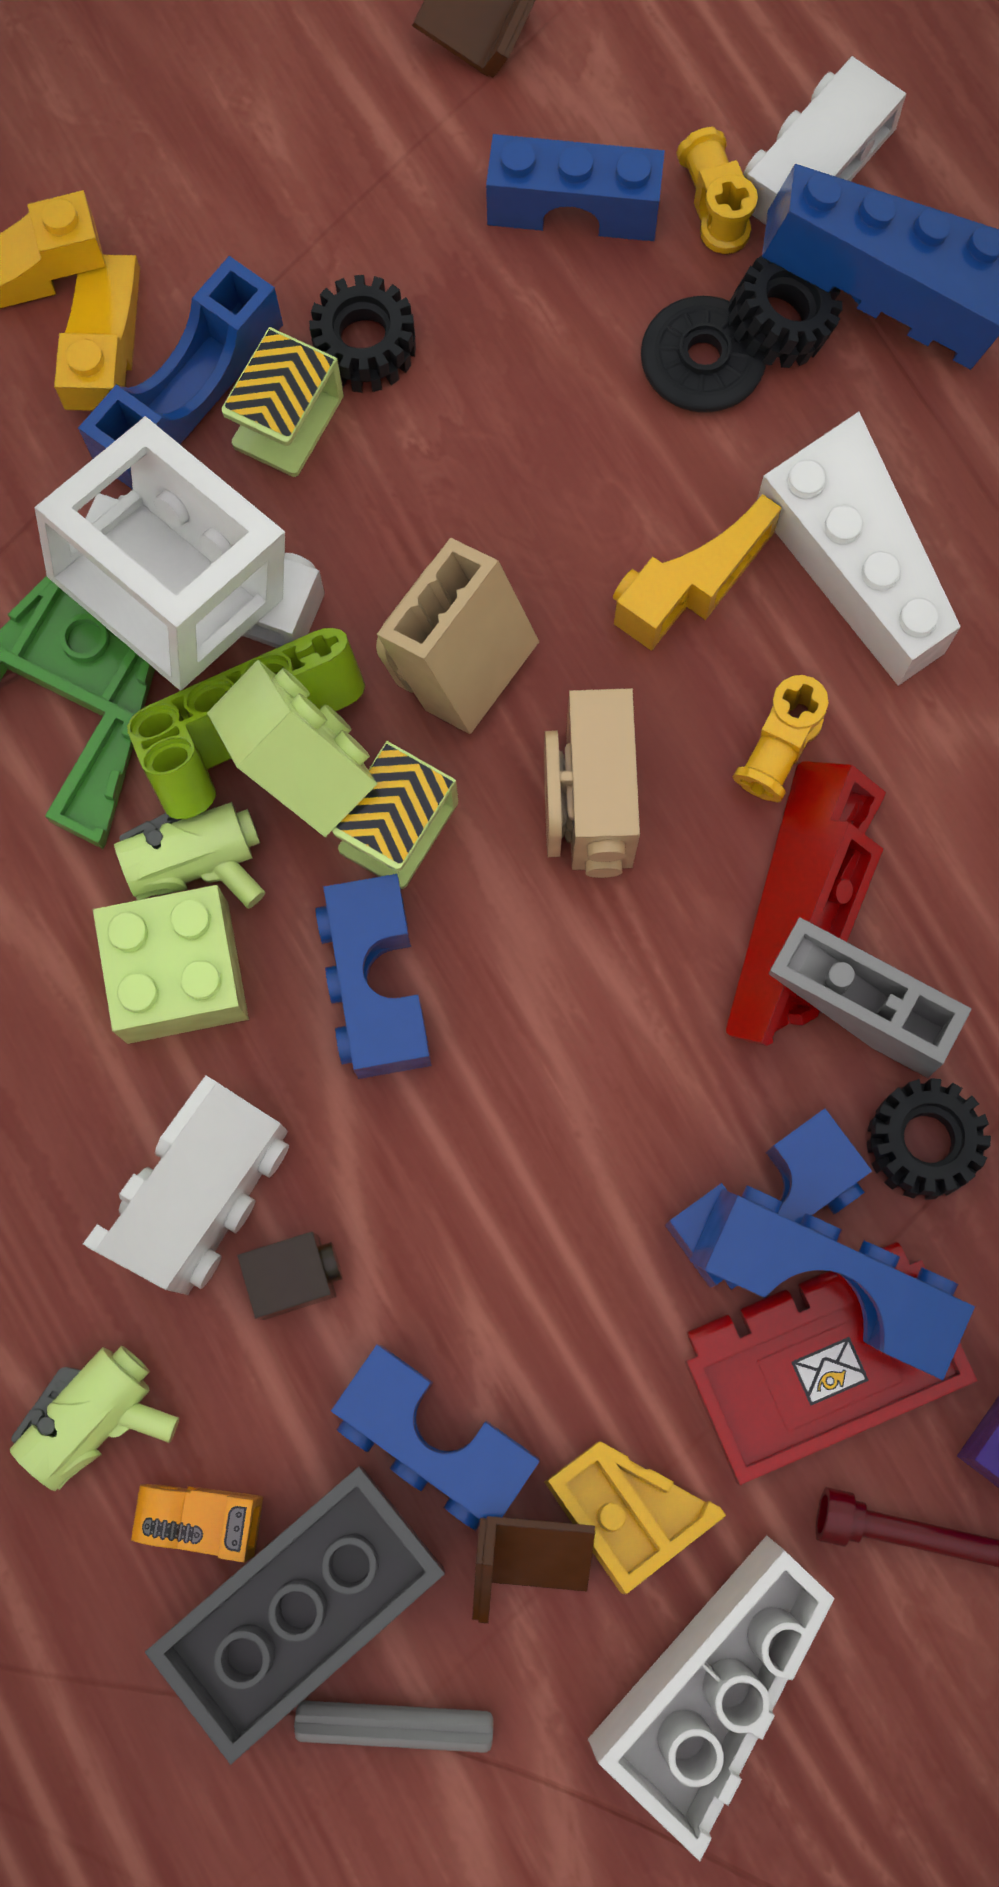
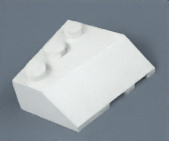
(195, 1192)

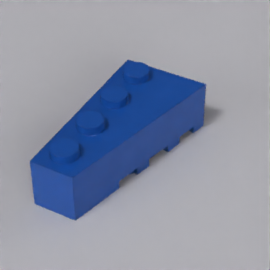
(891, 258)

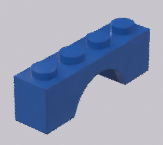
(218, 341)
(901, 1314)

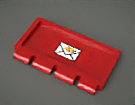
(805, 1375)

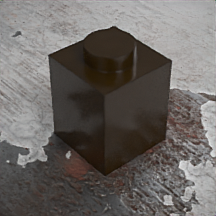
(290, 1275)

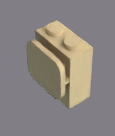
(457, 636)
(595, 788)

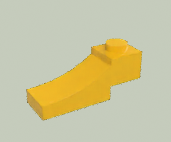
(45, 245)
(98, 333)
(698, 580)

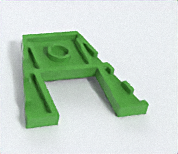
(83, 661)

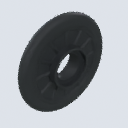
(682, 379)

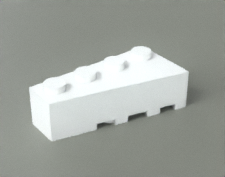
(862, 548)
(712, 1695)

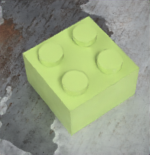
(293, 746)
(170, 964)

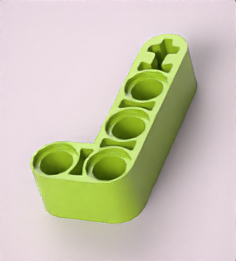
(180, 741)

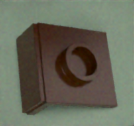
(475, 29)
(530, 1555)

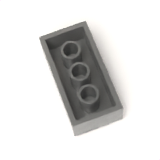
(295, 1614)

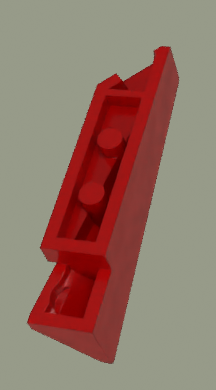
(814, 874)

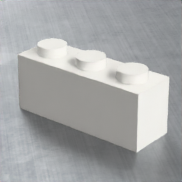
(834, 134)

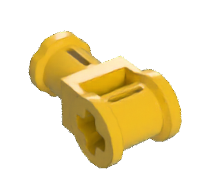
(722, 192)
(783, 737)

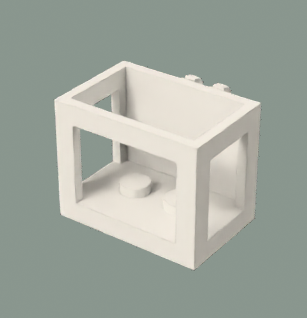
(173, 562)

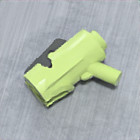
(172, 852)
(82, 1412)

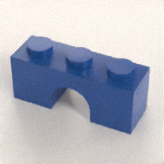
(609, 181)
(364, 923)
(816, 1170)
(382, 1411)

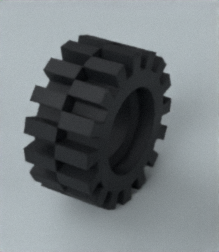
(361, 304)
(771, 331)
(954, 1113)

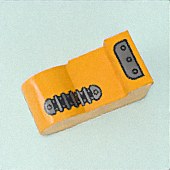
(198, 1520)

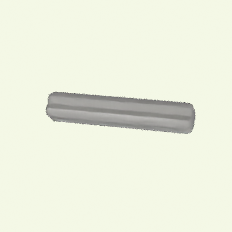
(394, 1726)

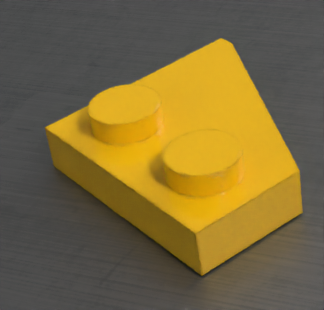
(635, 1512)

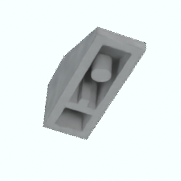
(870, 998)

